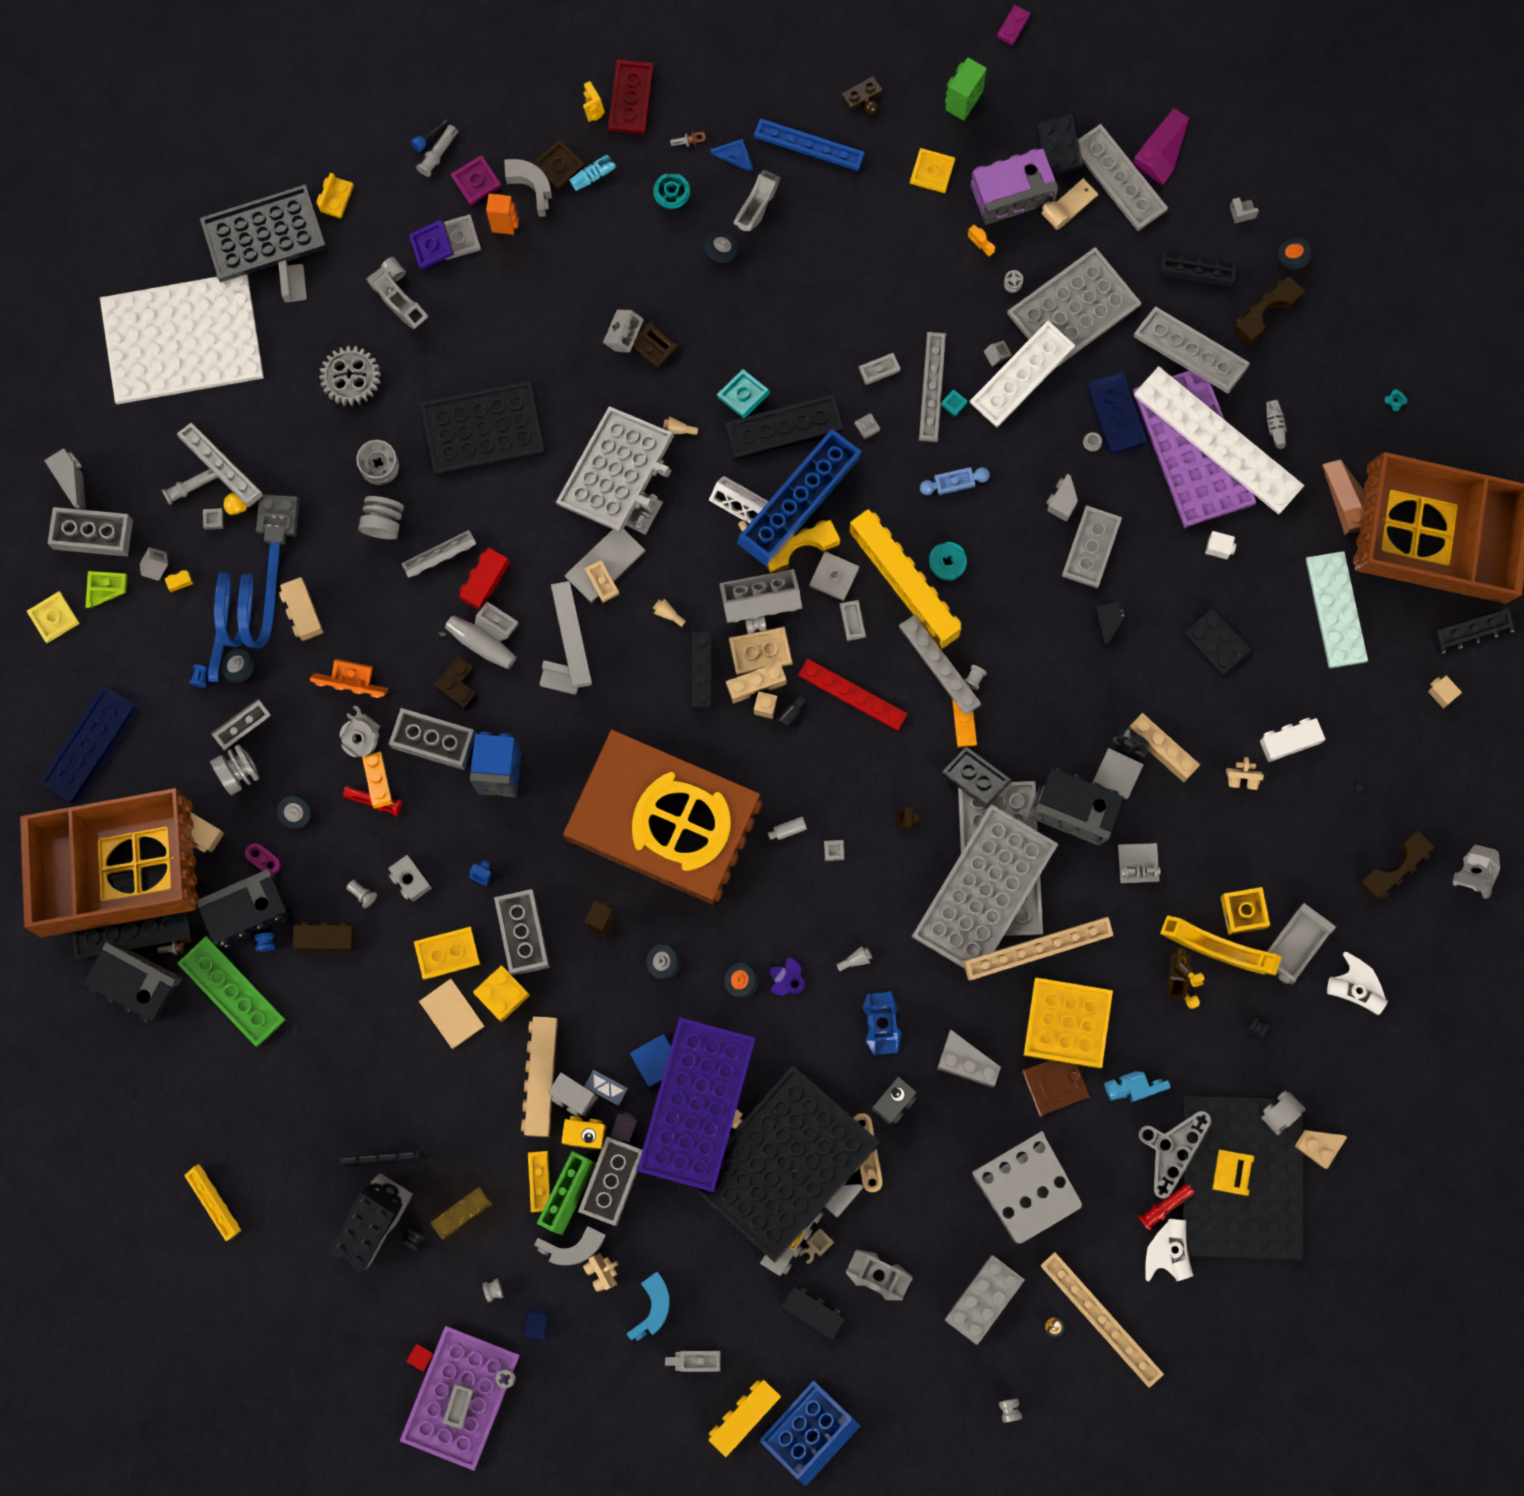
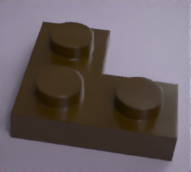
(452, 683)

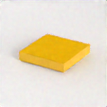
(932, 170)

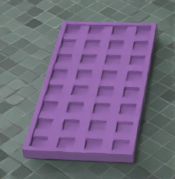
(1195, 481)

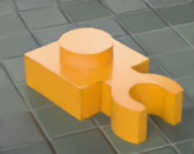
(979, 237)

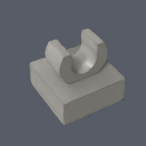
(867, 426)

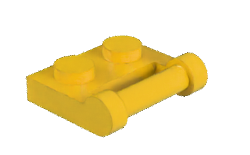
(1226, 1172)

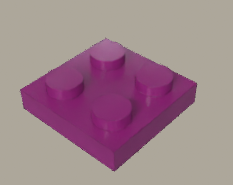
(476, 180)

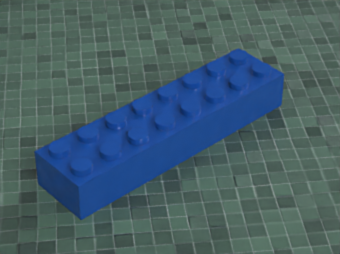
(799, 497)

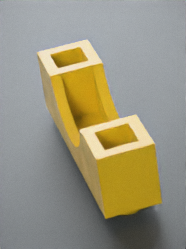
(821, 536)

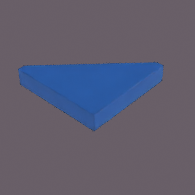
(735, 154)

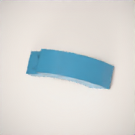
(660, 1304)

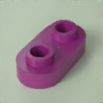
(263, 859)

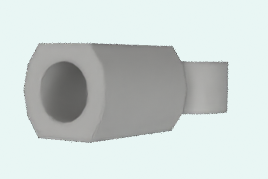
(365, 717)

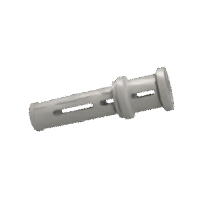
(433, 157)
(181, 489)

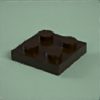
(559, 164)

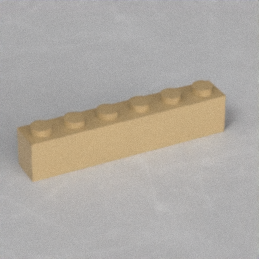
(541, 1076)

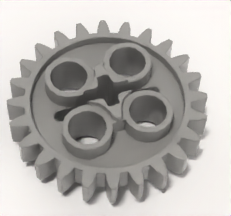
(350, 391)

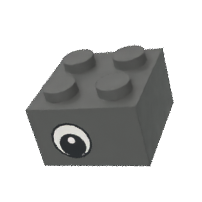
(894, 1100)

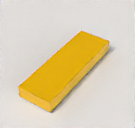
(539, 1180)

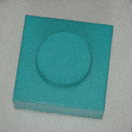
(954, 403)

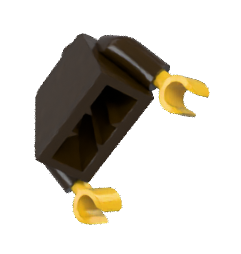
(1179, 977)

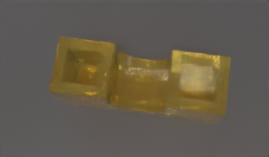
(461, 1212)

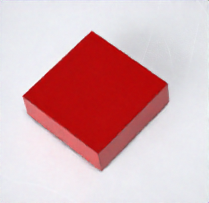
(420, 1357)

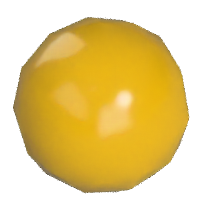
(233, 504)

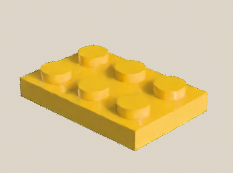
(447, 953)

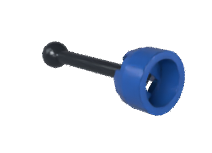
(419, 142)

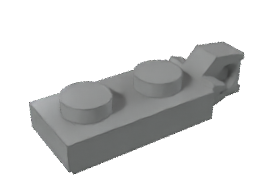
(695, 1361)

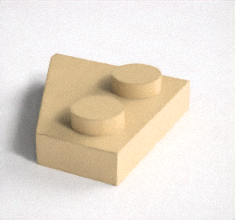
(1320, 1146)

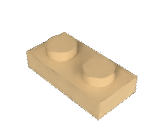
(601, 581)

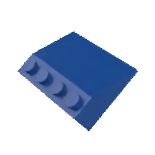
(809, 1433)

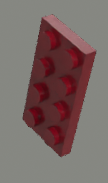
(630, 97)

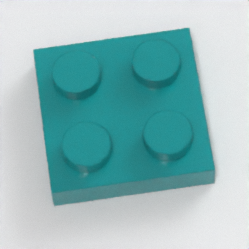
(743, 393)

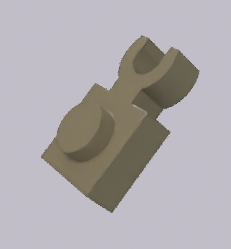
(818, 1244)

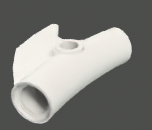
(1362, 978)
(1161, 1255)

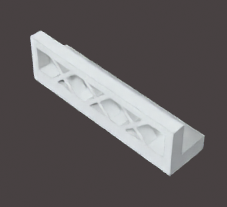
(739, 494)

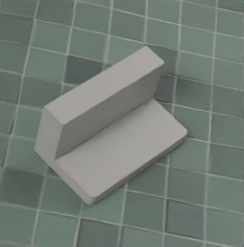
(292, 282)
(557, 678)

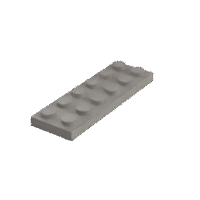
(1120, 178)
(1191, 349)

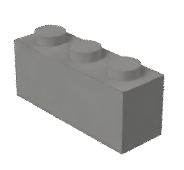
(240, 724)

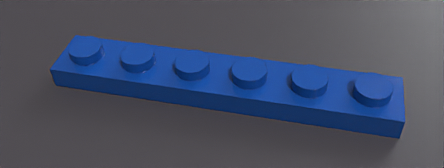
(809, 144)

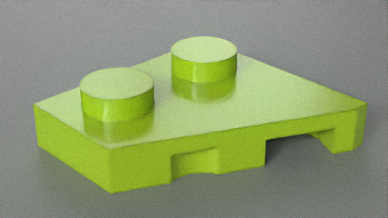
(104, 587)

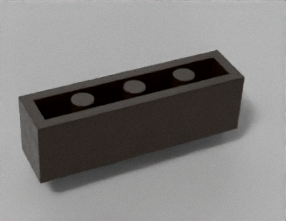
(601, 919)

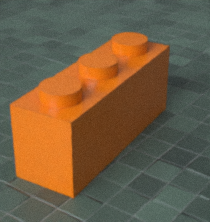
(502, 214)

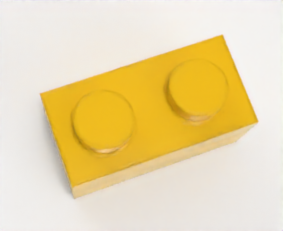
(178, 581)

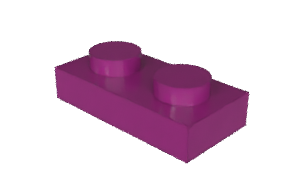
(1013, 25)

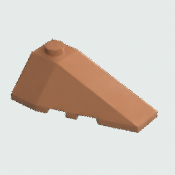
(1346, 495)

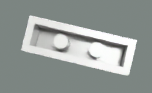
(1292, 739)

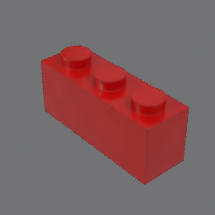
(483, 578)

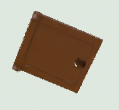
(1051, 1085)

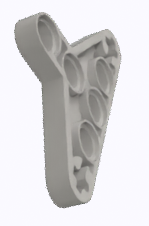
(1169, 1158)

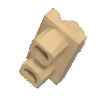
(1235, 775)
(604, 1270)

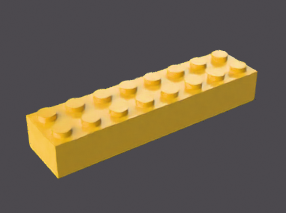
(905, 579)

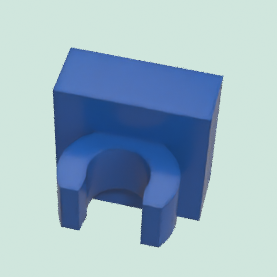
(481, 873)

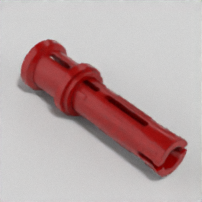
(364, 797)
(1159, 1211)

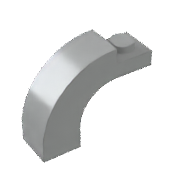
(526, 173)
(398, 302)
(582, 1251)

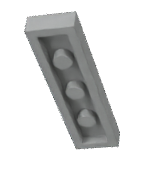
(439, 553)

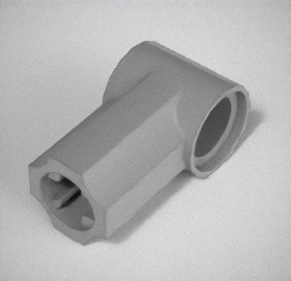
(392, 268)

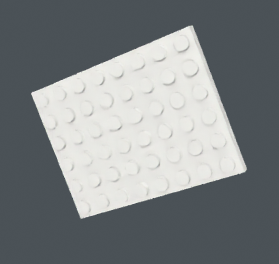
(181, 338)

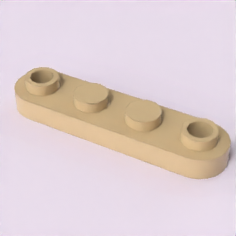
(870, 1168)

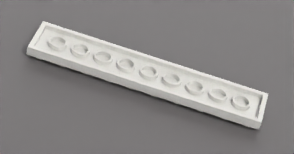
(1218, 440)

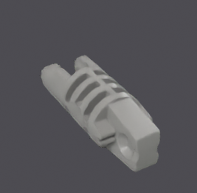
(1276, 423)

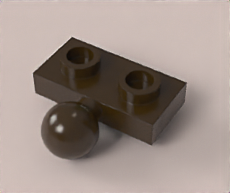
(863, 94)

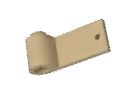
(1069, 205)

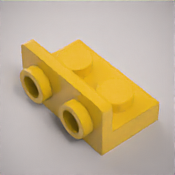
(593, 105)
(334, 196)

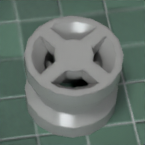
(1014, 277)
(492, 1290)

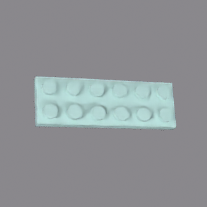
(1336, 609)

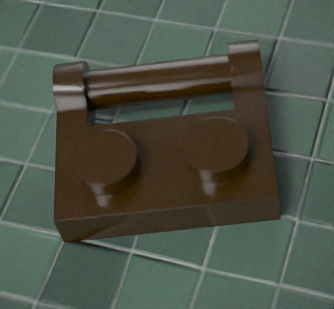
(652, 350)

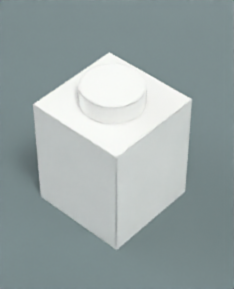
(1220, 545)

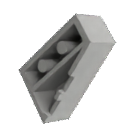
(967, 1062)

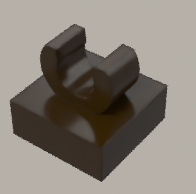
(907, 818)

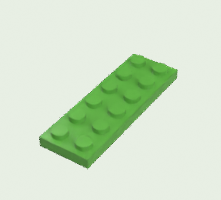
(231, 991)

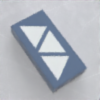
(606, 1087)

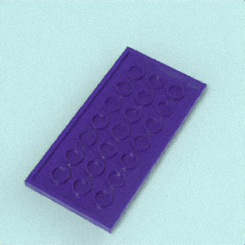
(696, 1104)

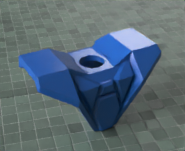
(887, 1039)

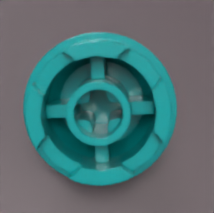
(671, 191)

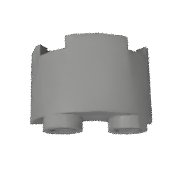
(1283, 1113)

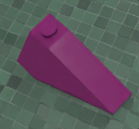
(1161, 150)

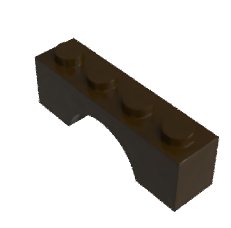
(1284, 295)
(1413, 850)

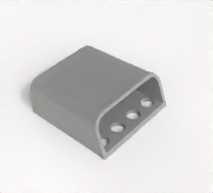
(1028, 1190)

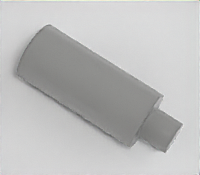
(788, 829)

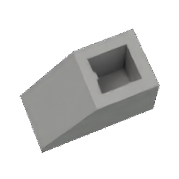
(1064, 500)

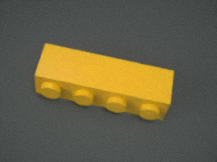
(744, 1418)

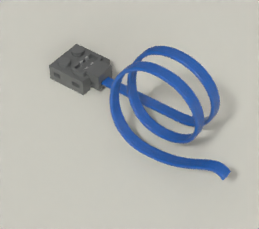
(276, 520)

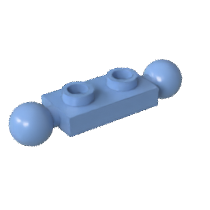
(954, 481)

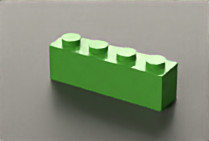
(566, 1193)

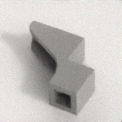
(755, 205)

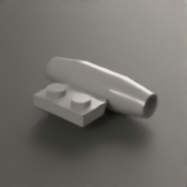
(486, 635)

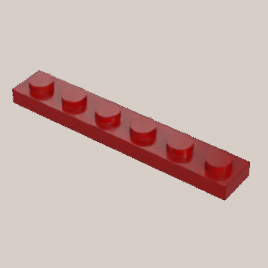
(852, 694)

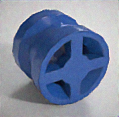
(264, 942)

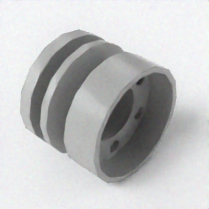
(372, 453)
(380, 517)
(235, 769)

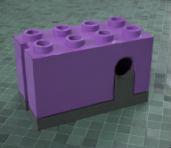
(1013, 186)

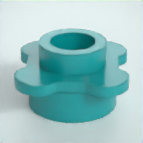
(1396, 394)

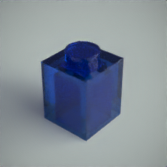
(536, 1324)

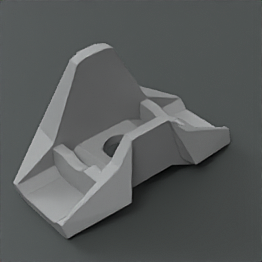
(1484, 859)
(862, 1269)

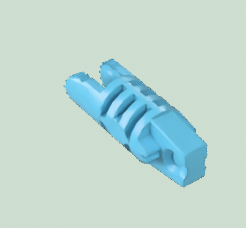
(592, 172)

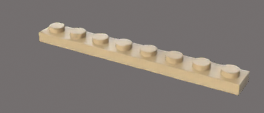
(1038, 948)
(1101, 1320)

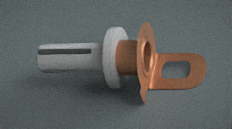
(688, 139)
(175, 947)

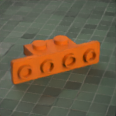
(350, 676)

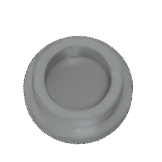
(1092, 441)

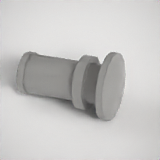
(364, 895)

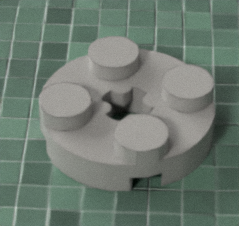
(367, 732)

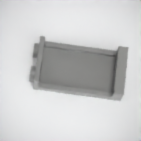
(1299, 942)

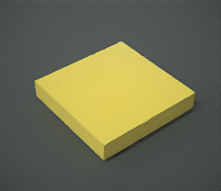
(53, 617)

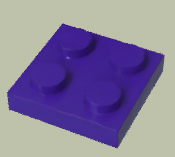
(431, 244)

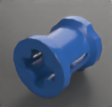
(197, 670)

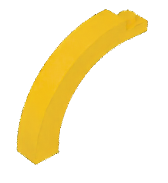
(1219, 948)

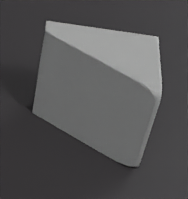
(997, 353)

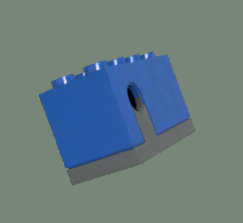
(495, 764)

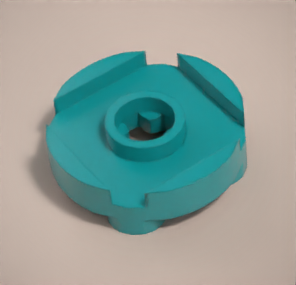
(957, 557)

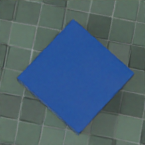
(652, 1059)

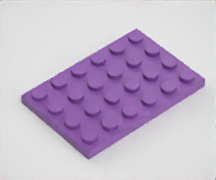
(464, 1362)

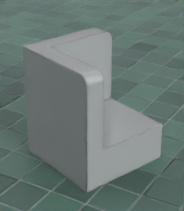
(1243, 210)
(153, 563)

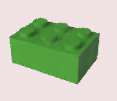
(965, 88)

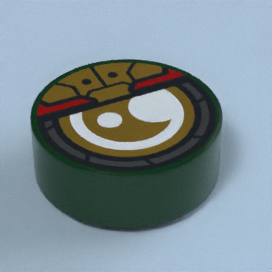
(1054, 1327)

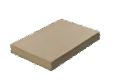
(760, 650)
(451, 1014)

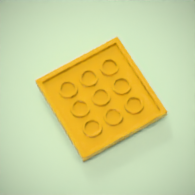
(1068, 1023)

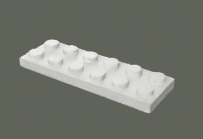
(1022, 374)

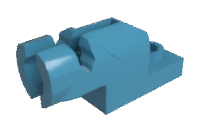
(1135, 1086)

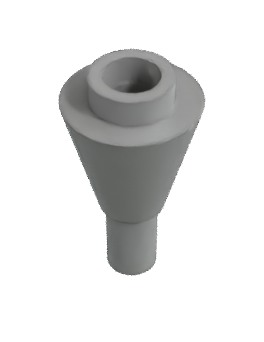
(859, 957)

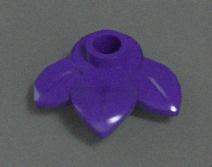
(785, 976)

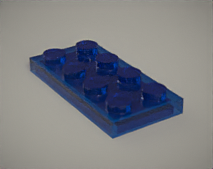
(1116, 413)

